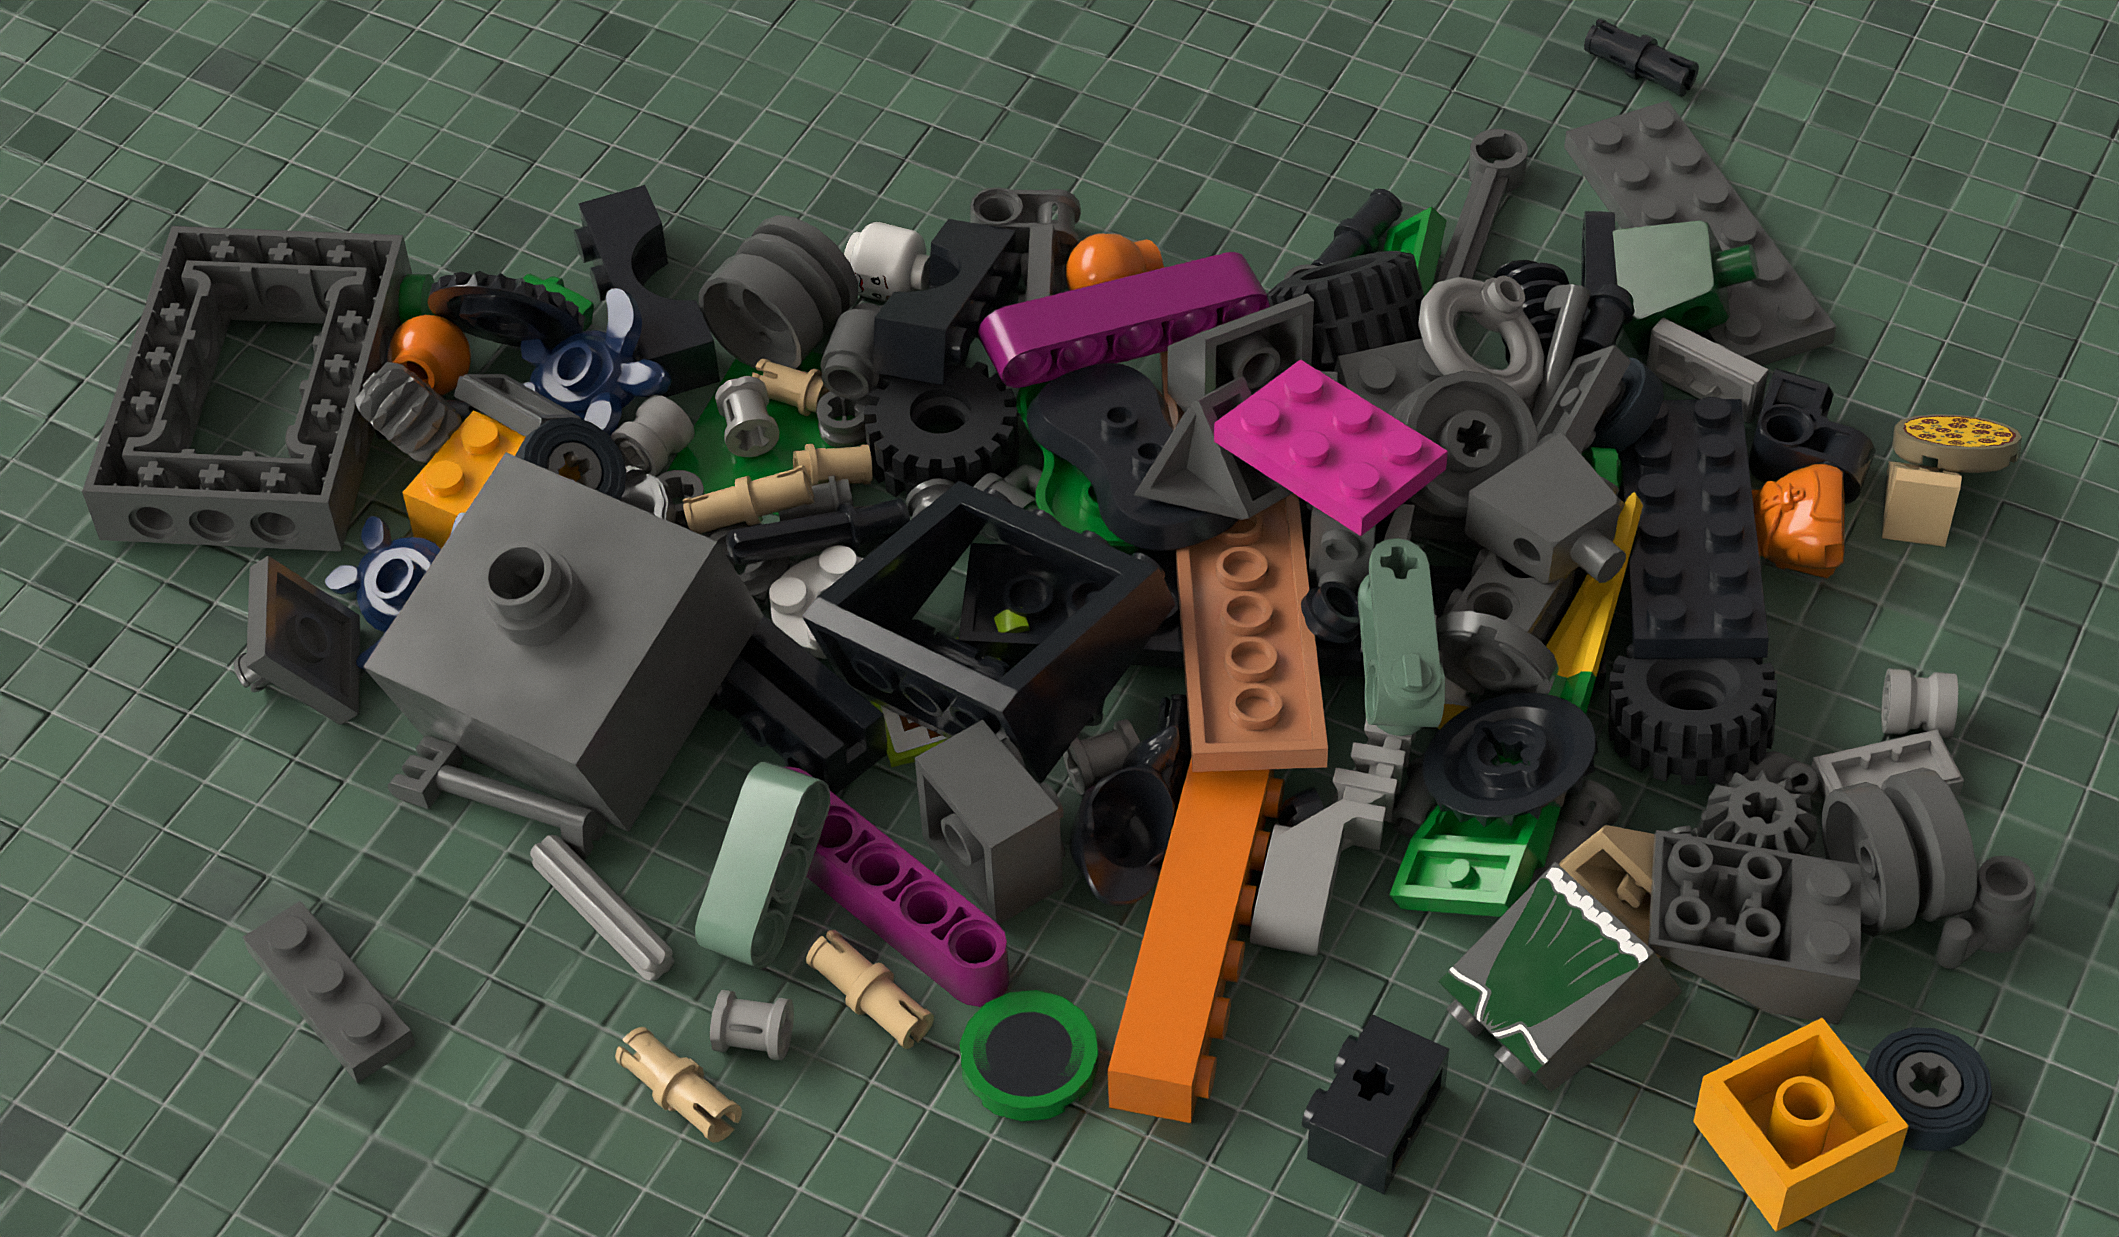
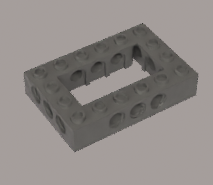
(143, 472)

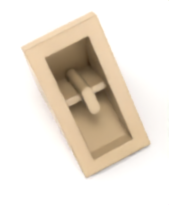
(1919, 503)
(1618, 872)

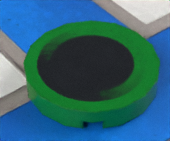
(1029, 1055)

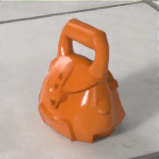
(1802, 520)

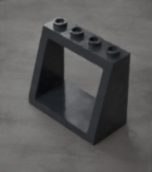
(1044, 696)

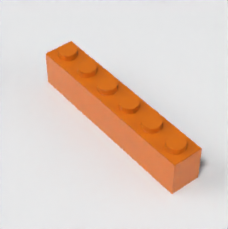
(1192, 943)

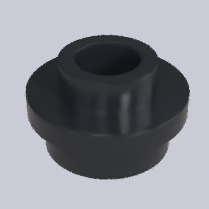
(1332, 613)

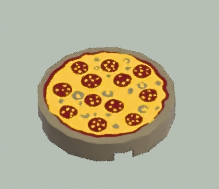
(1957, 442)

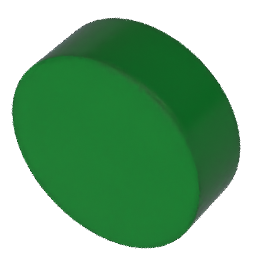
(414, 296)

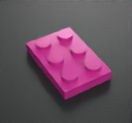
(1330, 447)

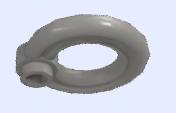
(1495, 306)

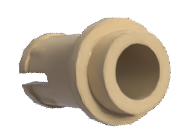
(792, 385)
(844, 463)

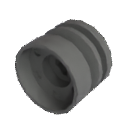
(778, 293)

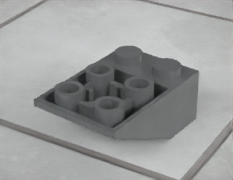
(1759, 922)

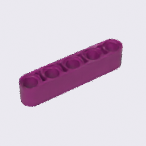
(1118, 318)
(908, 900)

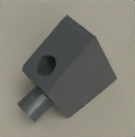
(1548, 515)

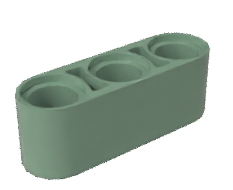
(762, 864)

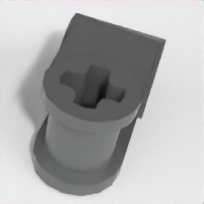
(1026, 209)

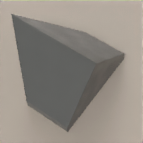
(1201, 473)

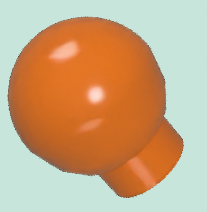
(1109, 258)
(432, 350)

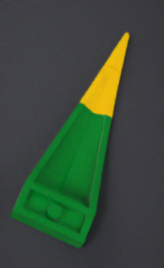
(1487, 869)

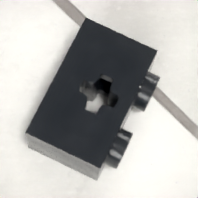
(1375, 1103)

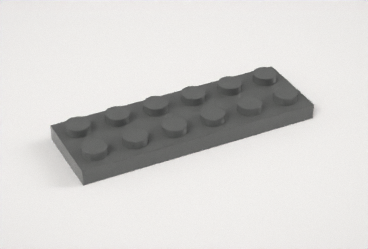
(1659, 174)

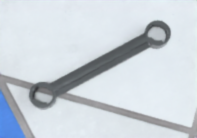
(1483, 199)

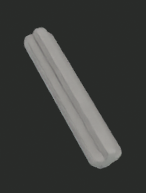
(602, 908)

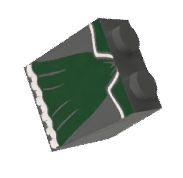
(1556, 981)

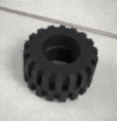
(1358, 303)

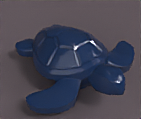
(596, 369)
(384, 575)

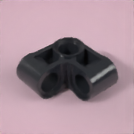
(1798, 434)

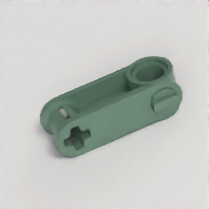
(1400, 640)

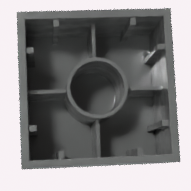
(566, 639)

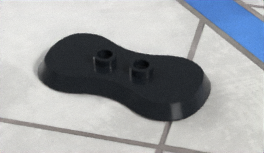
(1112, 429)

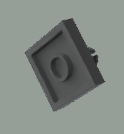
(300, 642)

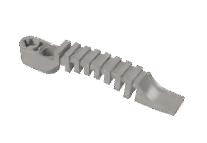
(1306, 857)

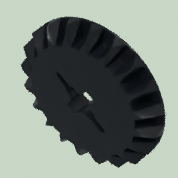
(504, 309)
(1539, 728)

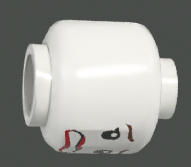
(888, 260)

